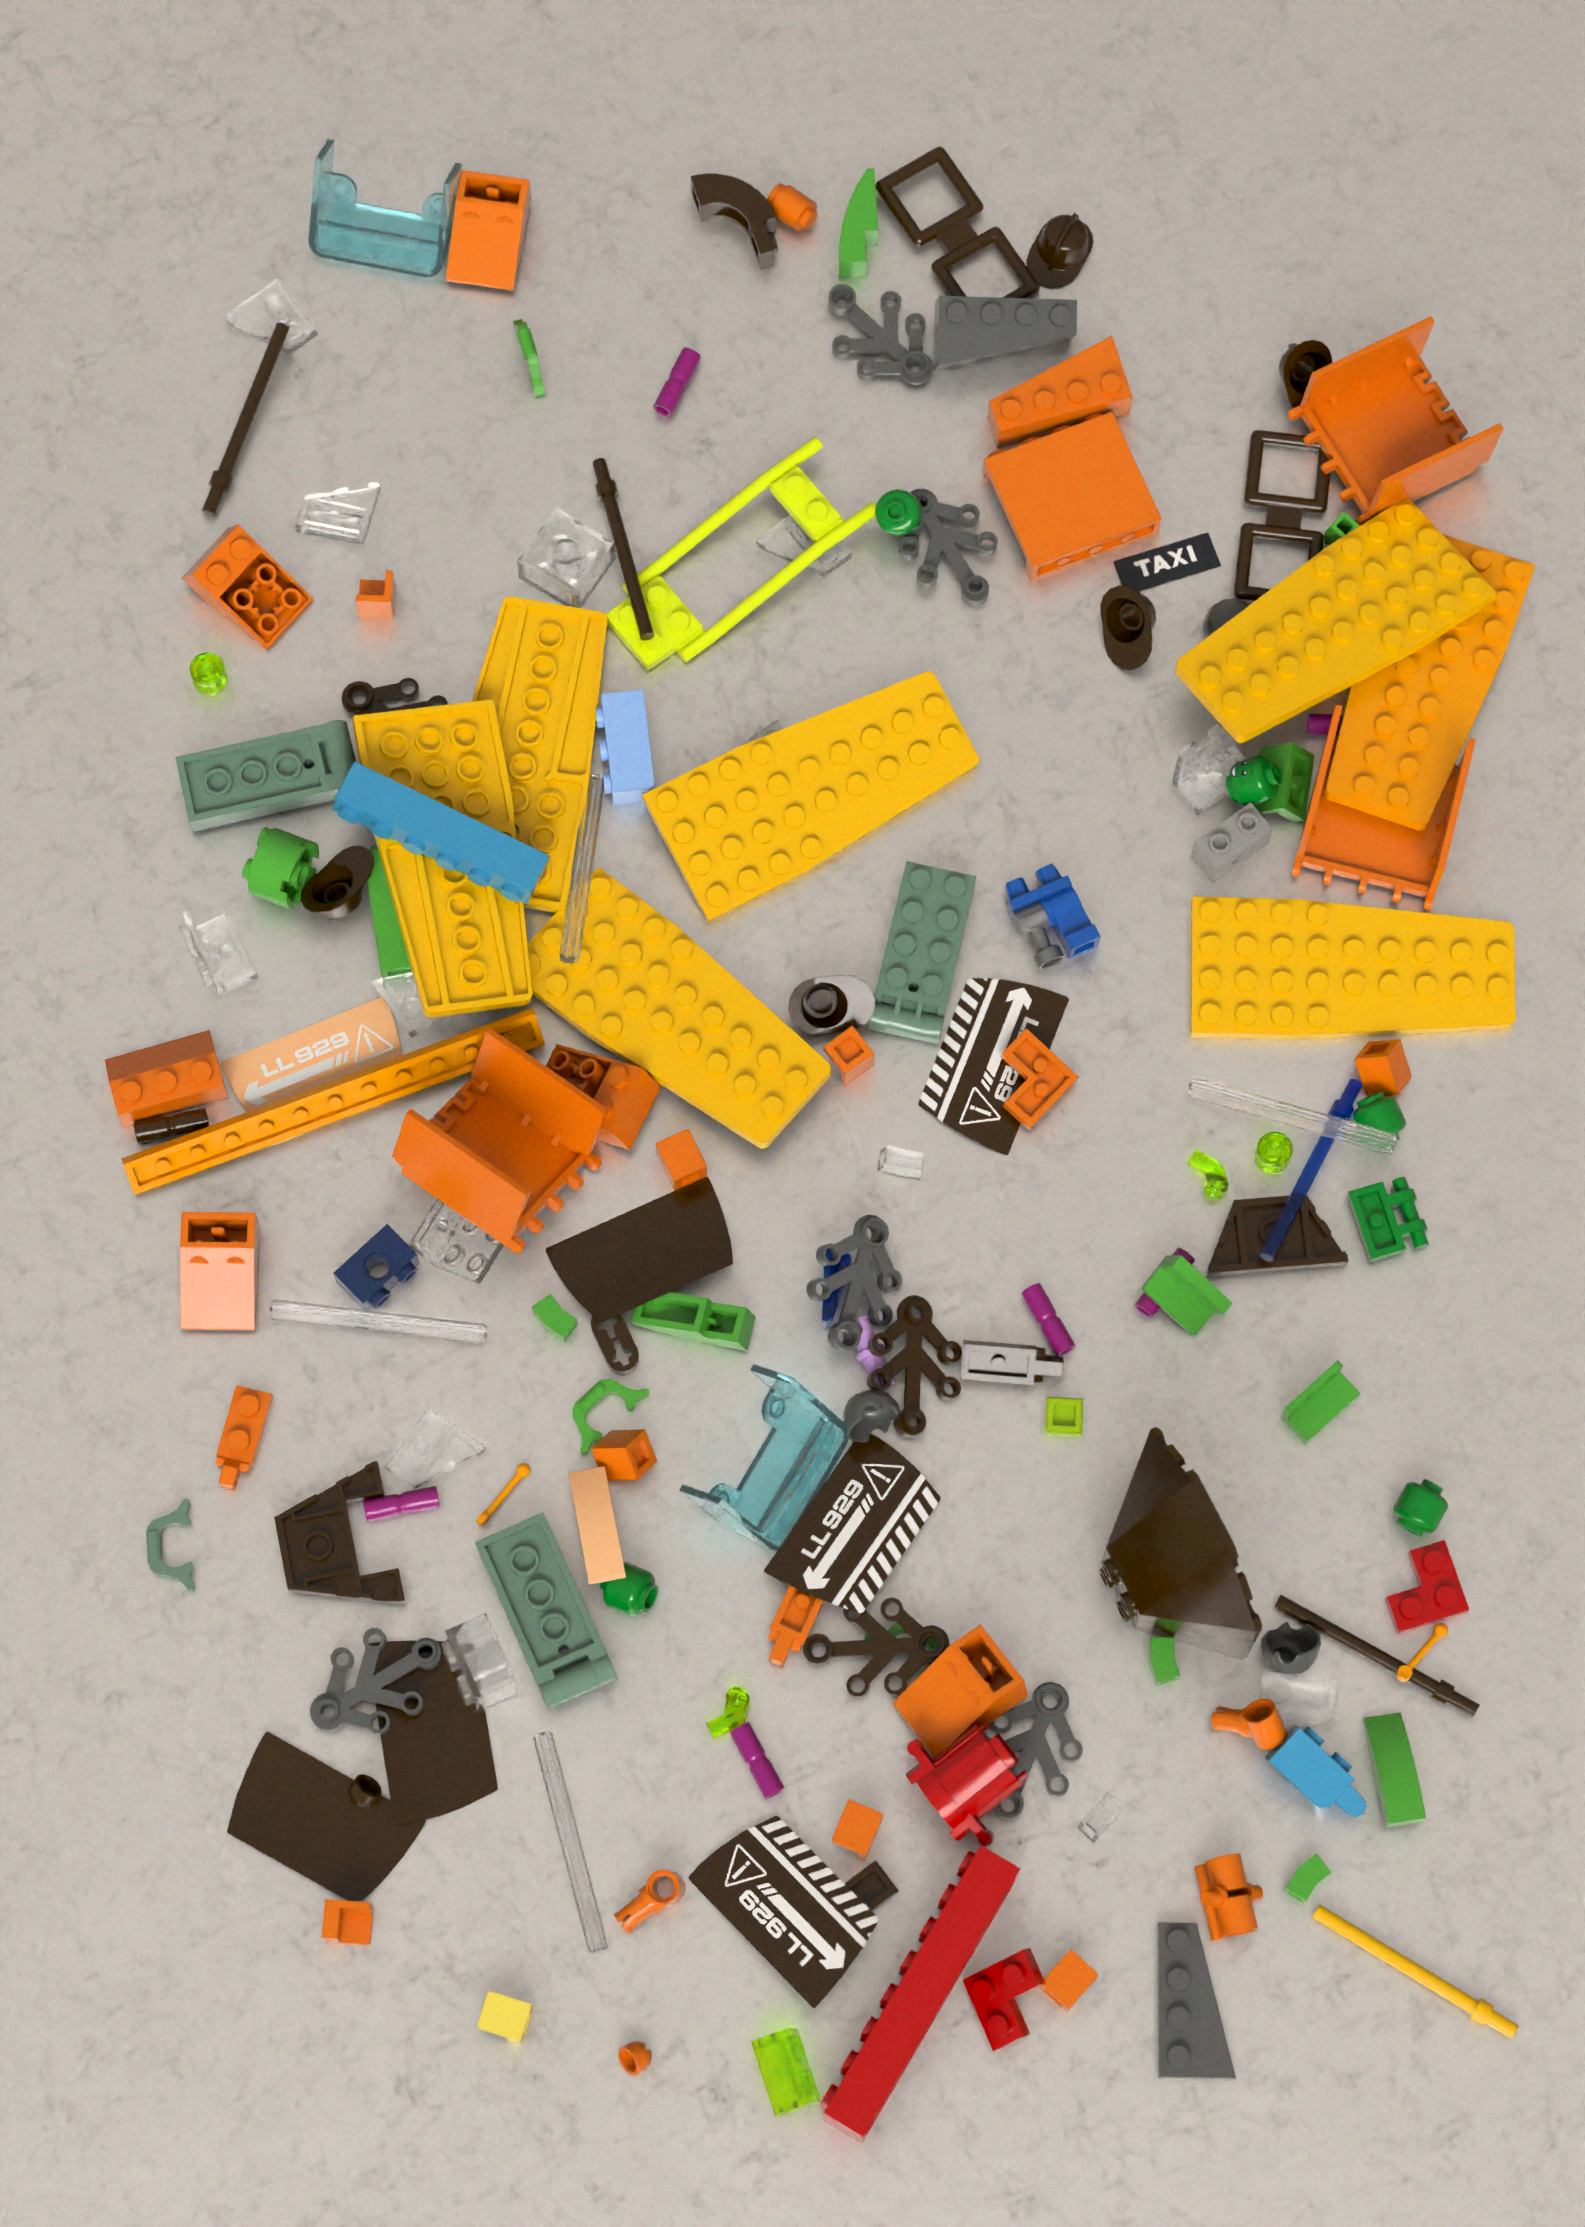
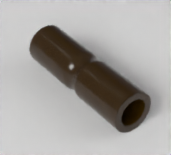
(166, 1126)

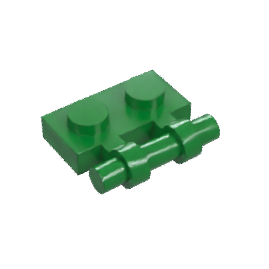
(1377, 1221)

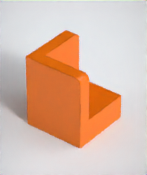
(377, 597)
(850, 1055)
(1383, 1067)
(681, 1159)
(624, 1454)
(857, 1828)
(347, 1922)
(1068, 1980)

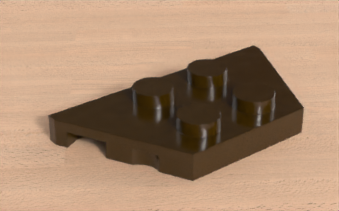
(1248, 1228)

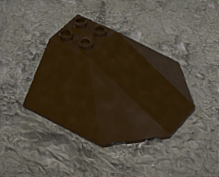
(1177, 1559)

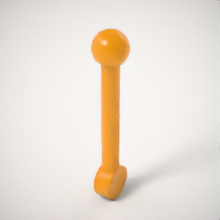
(522, 1470)
(1405, 1671)

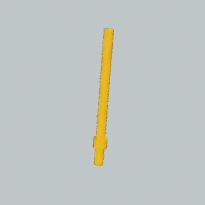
(1480, 2011)

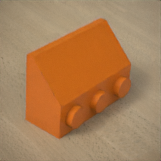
(166, 1078)

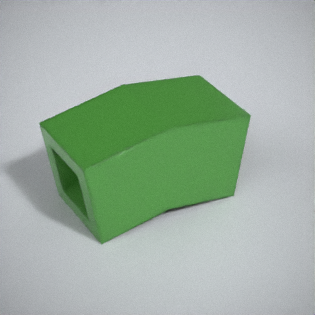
(1339, 528)
(554, 1318)
(1162, 1660)
(1306, 1878)

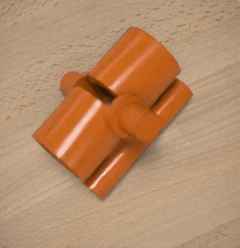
(1227, 1896)

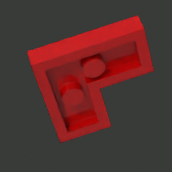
(1438, 1591)
(995, 1992)

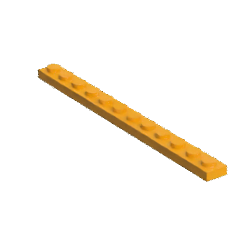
(322, 1104)

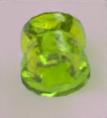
(205, 666)
(1274, 1145)

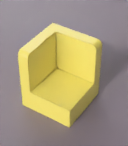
(505, 2017)

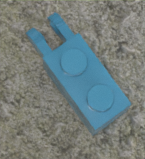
(1315, 1773)

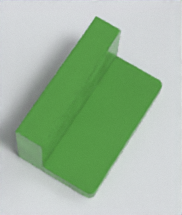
(1296, 774)
(1184, 1293)
(1319, 1403)

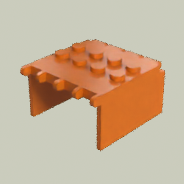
(1388, 426)
(1374, 848)
(503, 1142)

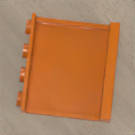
(1072, 494)

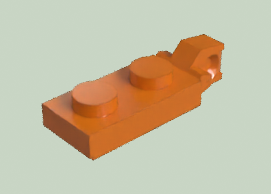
(242, 1434)
(792, 1624)

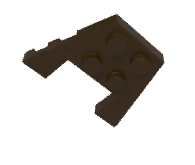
(321, 1549)

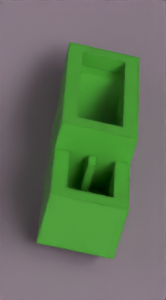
(859, 228)
(697, 1320)
(1394, 1770)

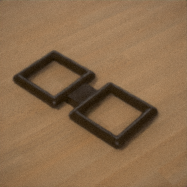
(953, 231)
(1282, 512)

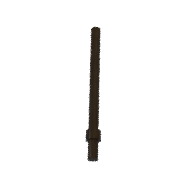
(221, 479)
(608, 494)
(1442, 1691)

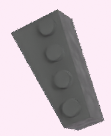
(994, 326)

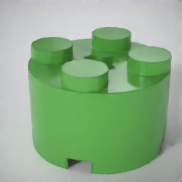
(280, 867)

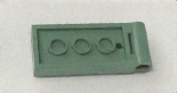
(265, 775)
(922, 952)
(546, 1610)

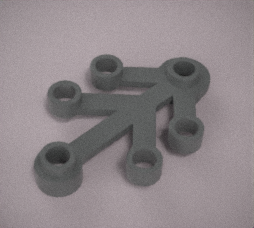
(882, 339)
(945, 540)
(858, 1278)
(370, 1686)
(1034, 1742)

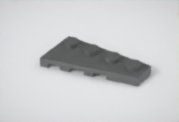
(1188, 2015)

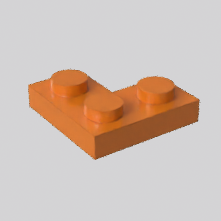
(1045, 1078)

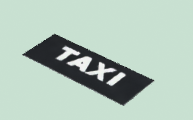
(1167, 563)

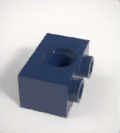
(383, 1248)

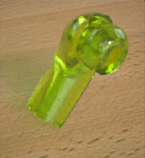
(1214, 1174)
(733, 1715)

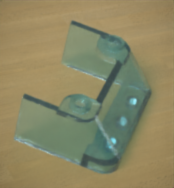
(375, 234)
(787, 1468)

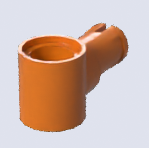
(1257, 1721)
(649, 1900)

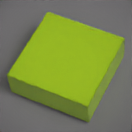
(1063, 1416)

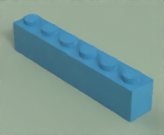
(440, 833)

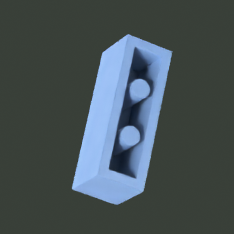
(625, 746)

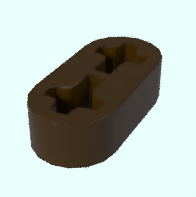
(607, 1345)

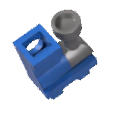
(1051, 905)

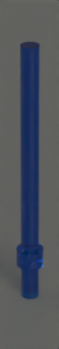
(1342, 1109)

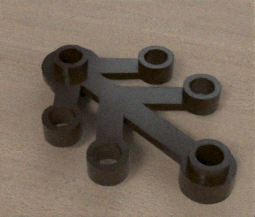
(383, 693)
(914, 1361)
(883, 1646)

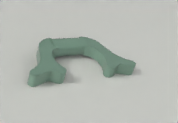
(154, 1546)

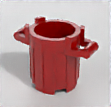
(967, 1779)

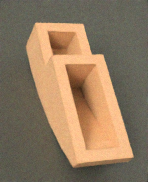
(597, 1525)

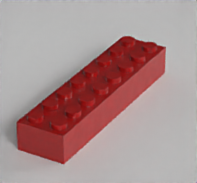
(920, 1994)

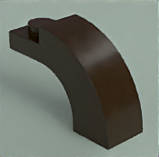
(735, 200)

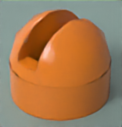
(634, 2057)

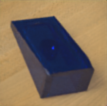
(830, 1305)

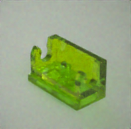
(786, 2071)

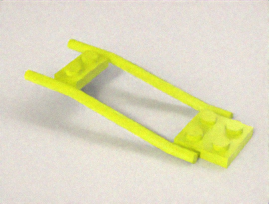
(673, 622)

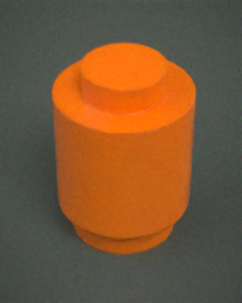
(792, 207)

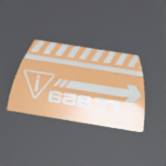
(314, 1055)

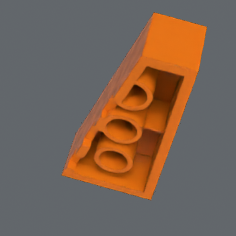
(1062, 396)

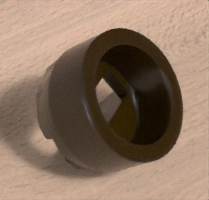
(364, 1791)

